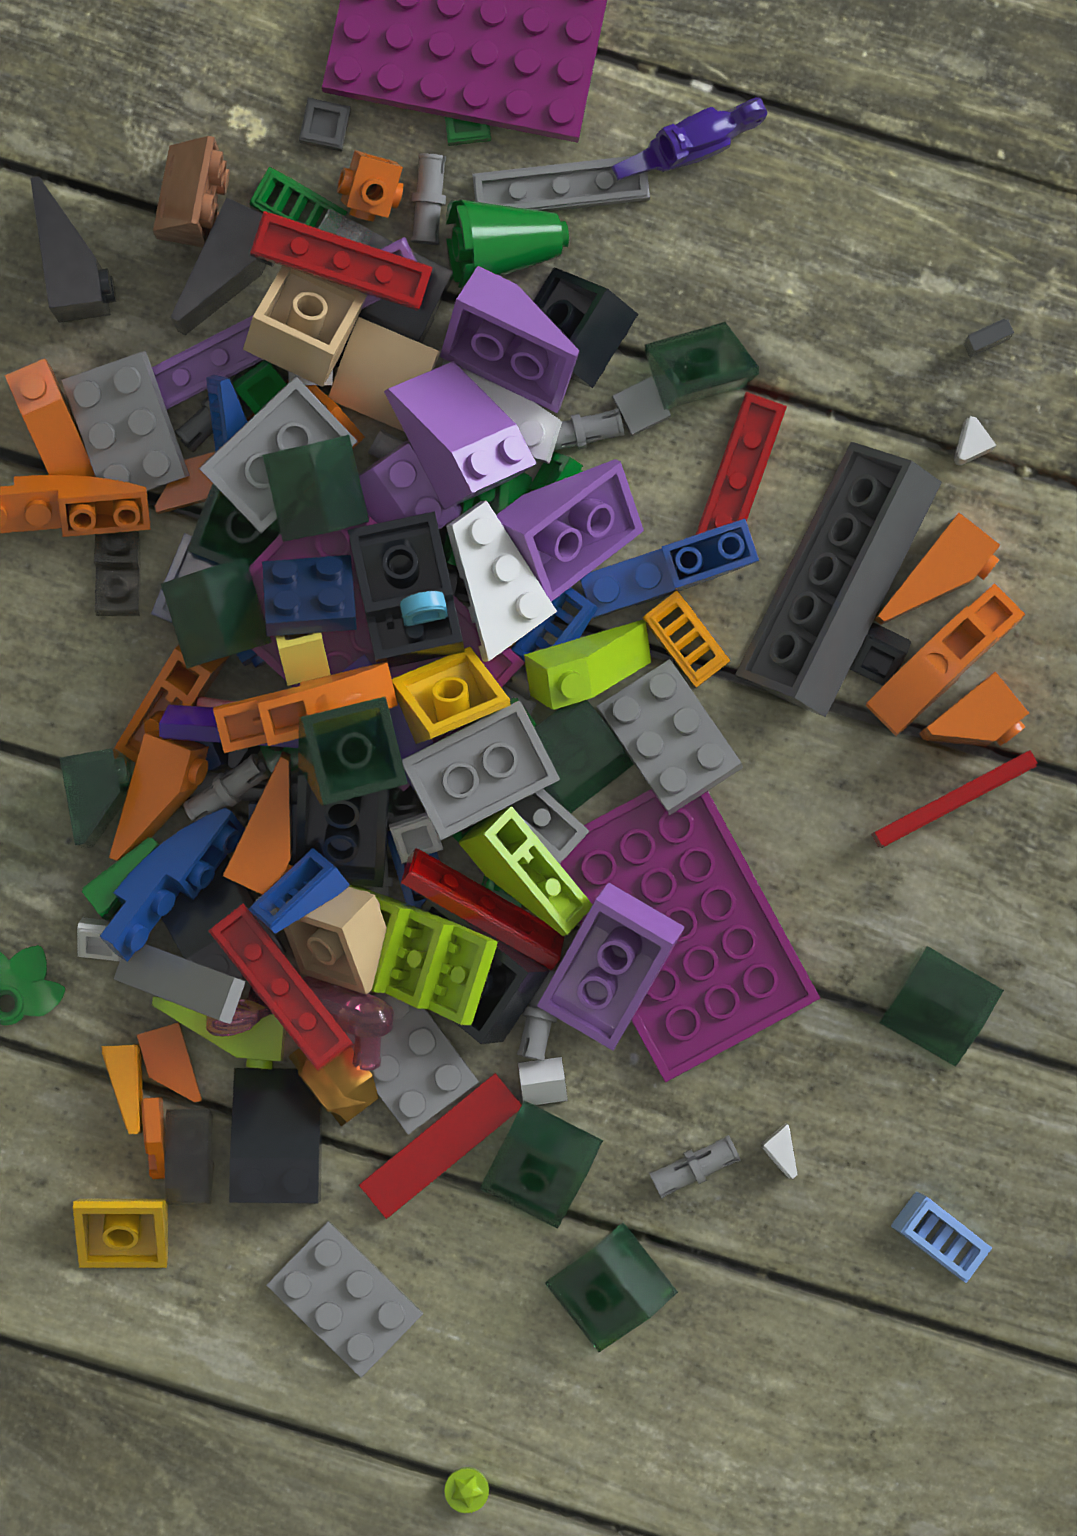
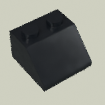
(588, 317)

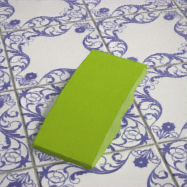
(431, 961)

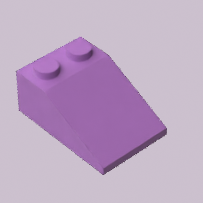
(509, 340)
(458, 434)
(400, 489)
(573, 525)
(610, 966)

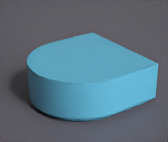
(423, 608)

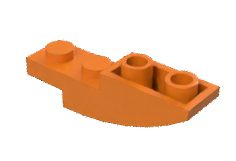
(73, 503)
(944, 659)
(276, 715)

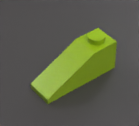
(587, 664)
(525, 869)
(259, 1044)

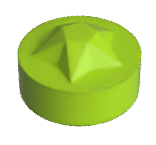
(466, 1490)

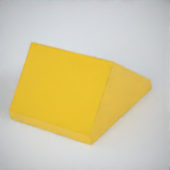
(447, 694)
(121, 1233)

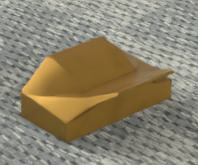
(339, 1085)

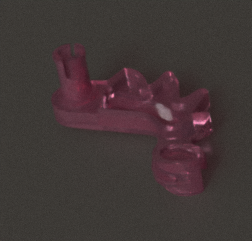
(354, 1012)

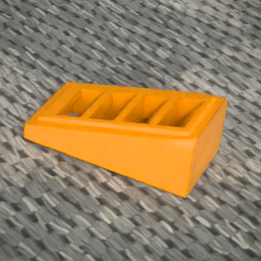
(665, 608)
(125, 1073)

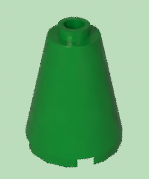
(500, 238)

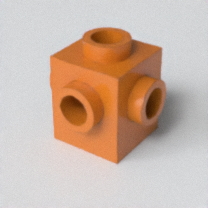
(368, 170)

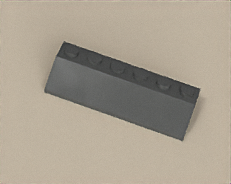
(839, 577)

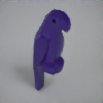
(693, 139)

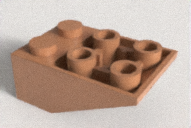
(190, 191)

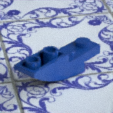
(670, 568)
(177, 865)

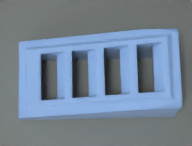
(913, 1213)

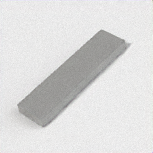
(560, 186)
(182, 982)

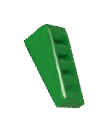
(271, 179)
(101, 889)

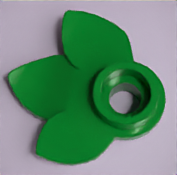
(25, 981)

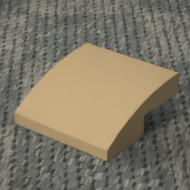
(375, 362)

